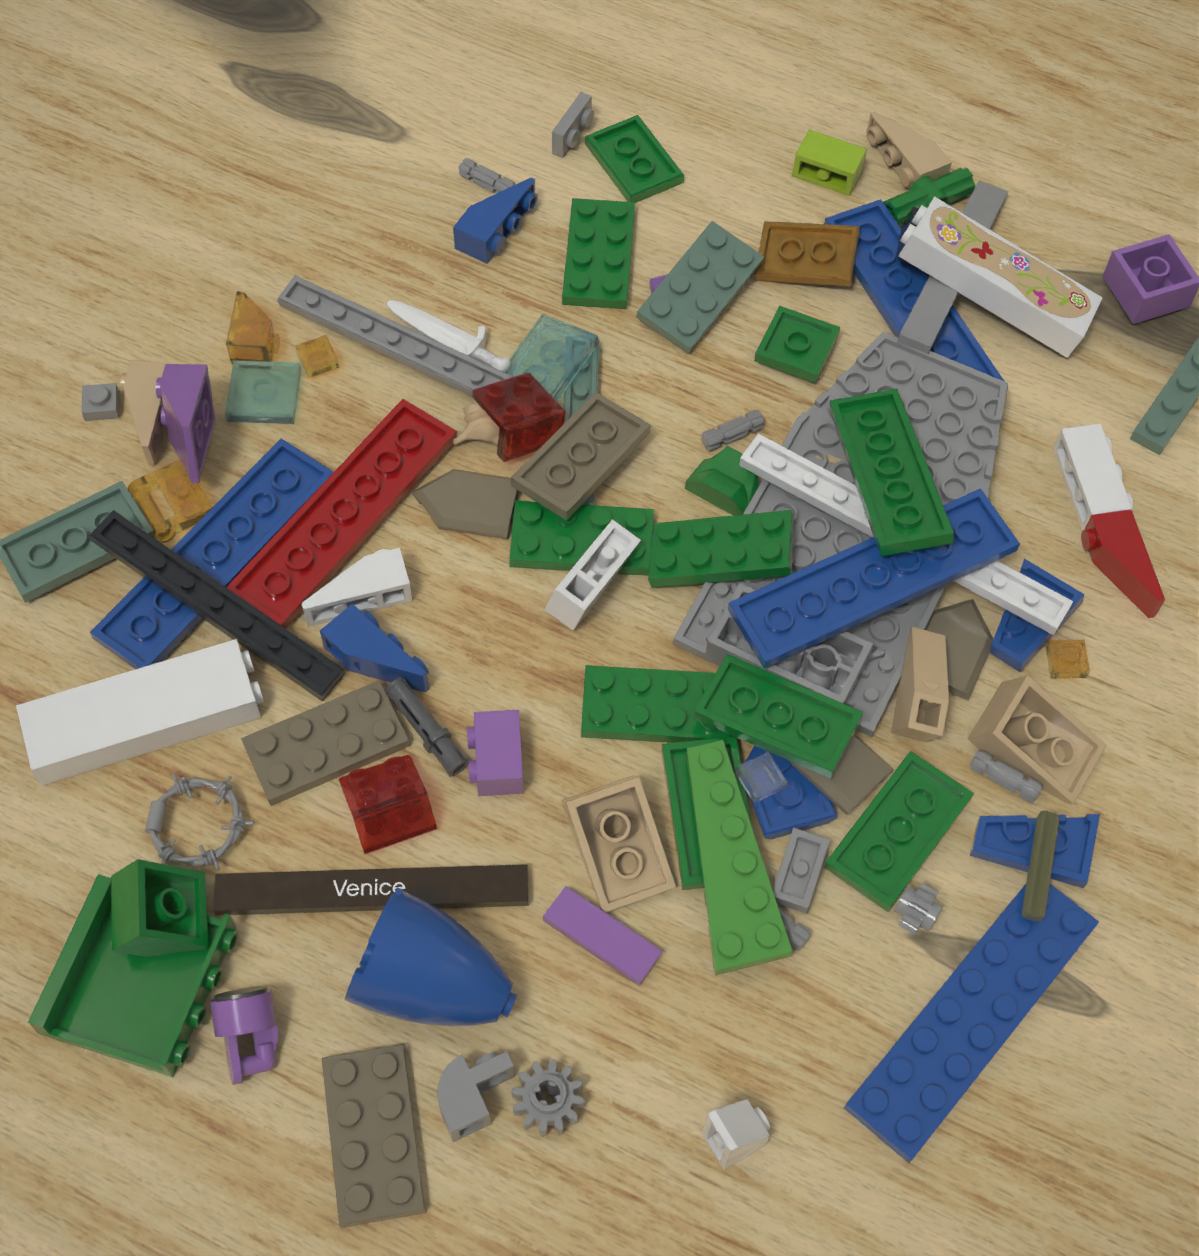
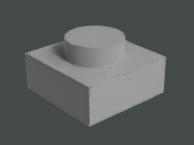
(100, 402)

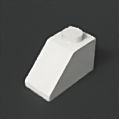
(735, 1132)

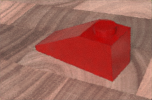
(1123, 558)

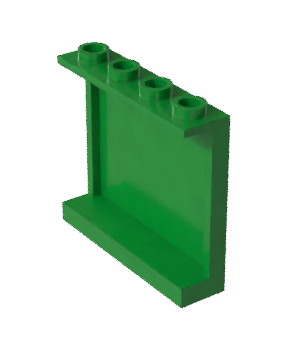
(127, 1002)

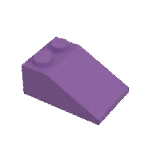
(187, 413)

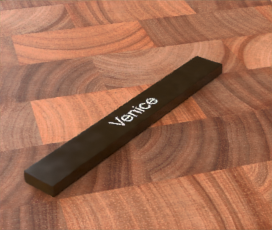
(369, 889)

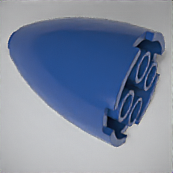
(428, 969)

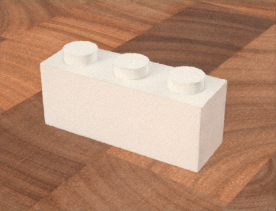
(1091, 472)

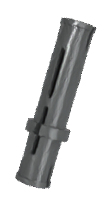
(435, 738)

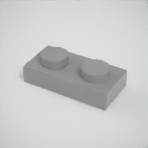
(572, 124)
(800, 870)

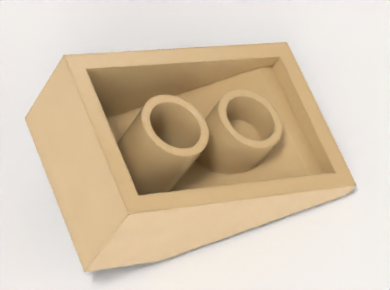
(1038, 738)
(619, 843)

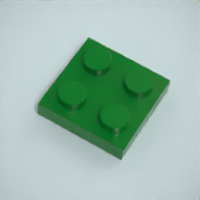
(797, 344)

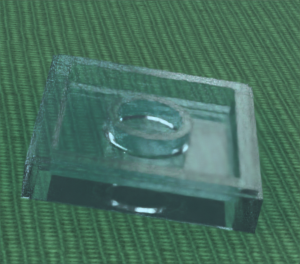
(263, 392)

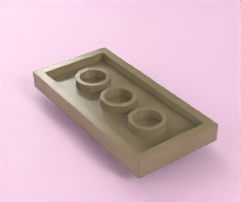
(580, 455)
(325, 742)
(372, 1136)

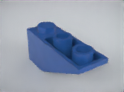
(490, 222)
(366, 650)

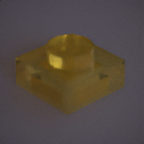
(317, 356)
(1067, 659)

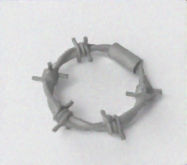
(181, 786)

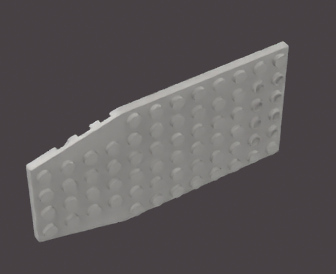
(957, 428)

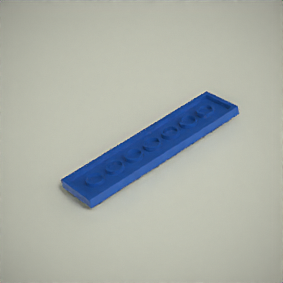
(897, 285)
(863, 585)
(151, 622)
(968, 1022)

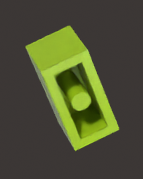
(829, 162)

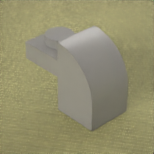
(461, 1089)

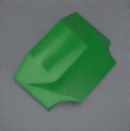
(724, 482)

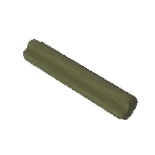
(1040, 866)

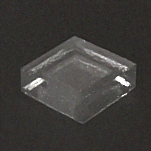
(761, 777)

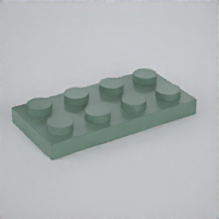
(700, 287)
(60, 544)

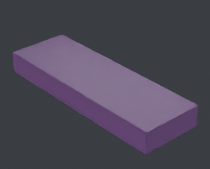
(602, 936)

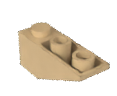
(906, 151)
(922, 687)

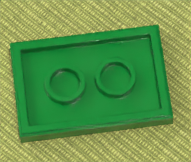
(634, 159)

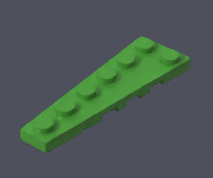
(737, 890)

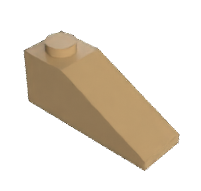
(145, 407)

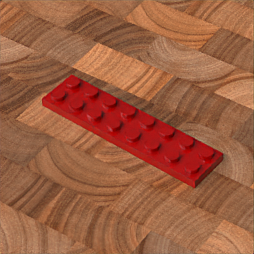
(343, 512)

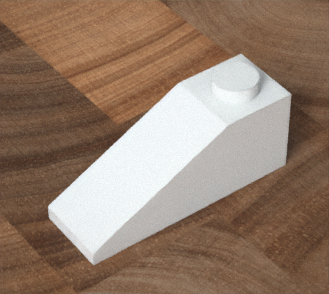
(591, 575)
(369, 584)

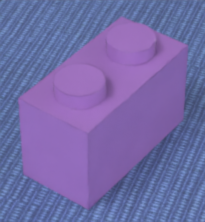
(497, 753)

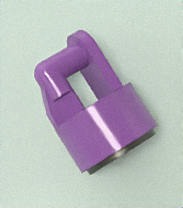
(244, 1013)

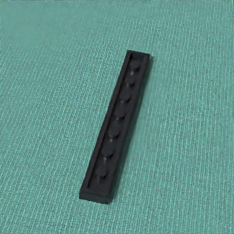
(217, 605)

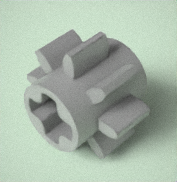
(918, 908)

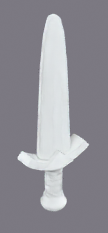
(448, 334)

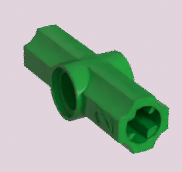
(946, 188)

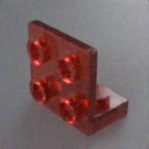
(522, 412)
(388, 803)

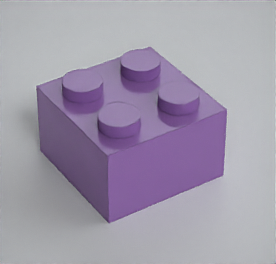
(1151, 279)

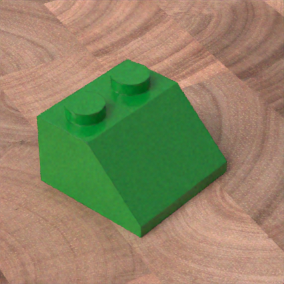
(158, 909)

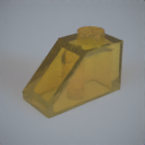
(250, 332)

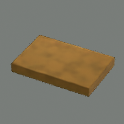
(808, 253)

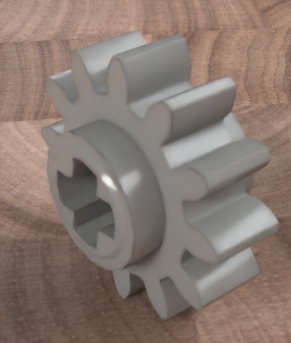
(538, 1110)

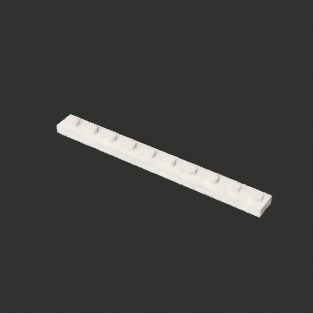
(841, 500)

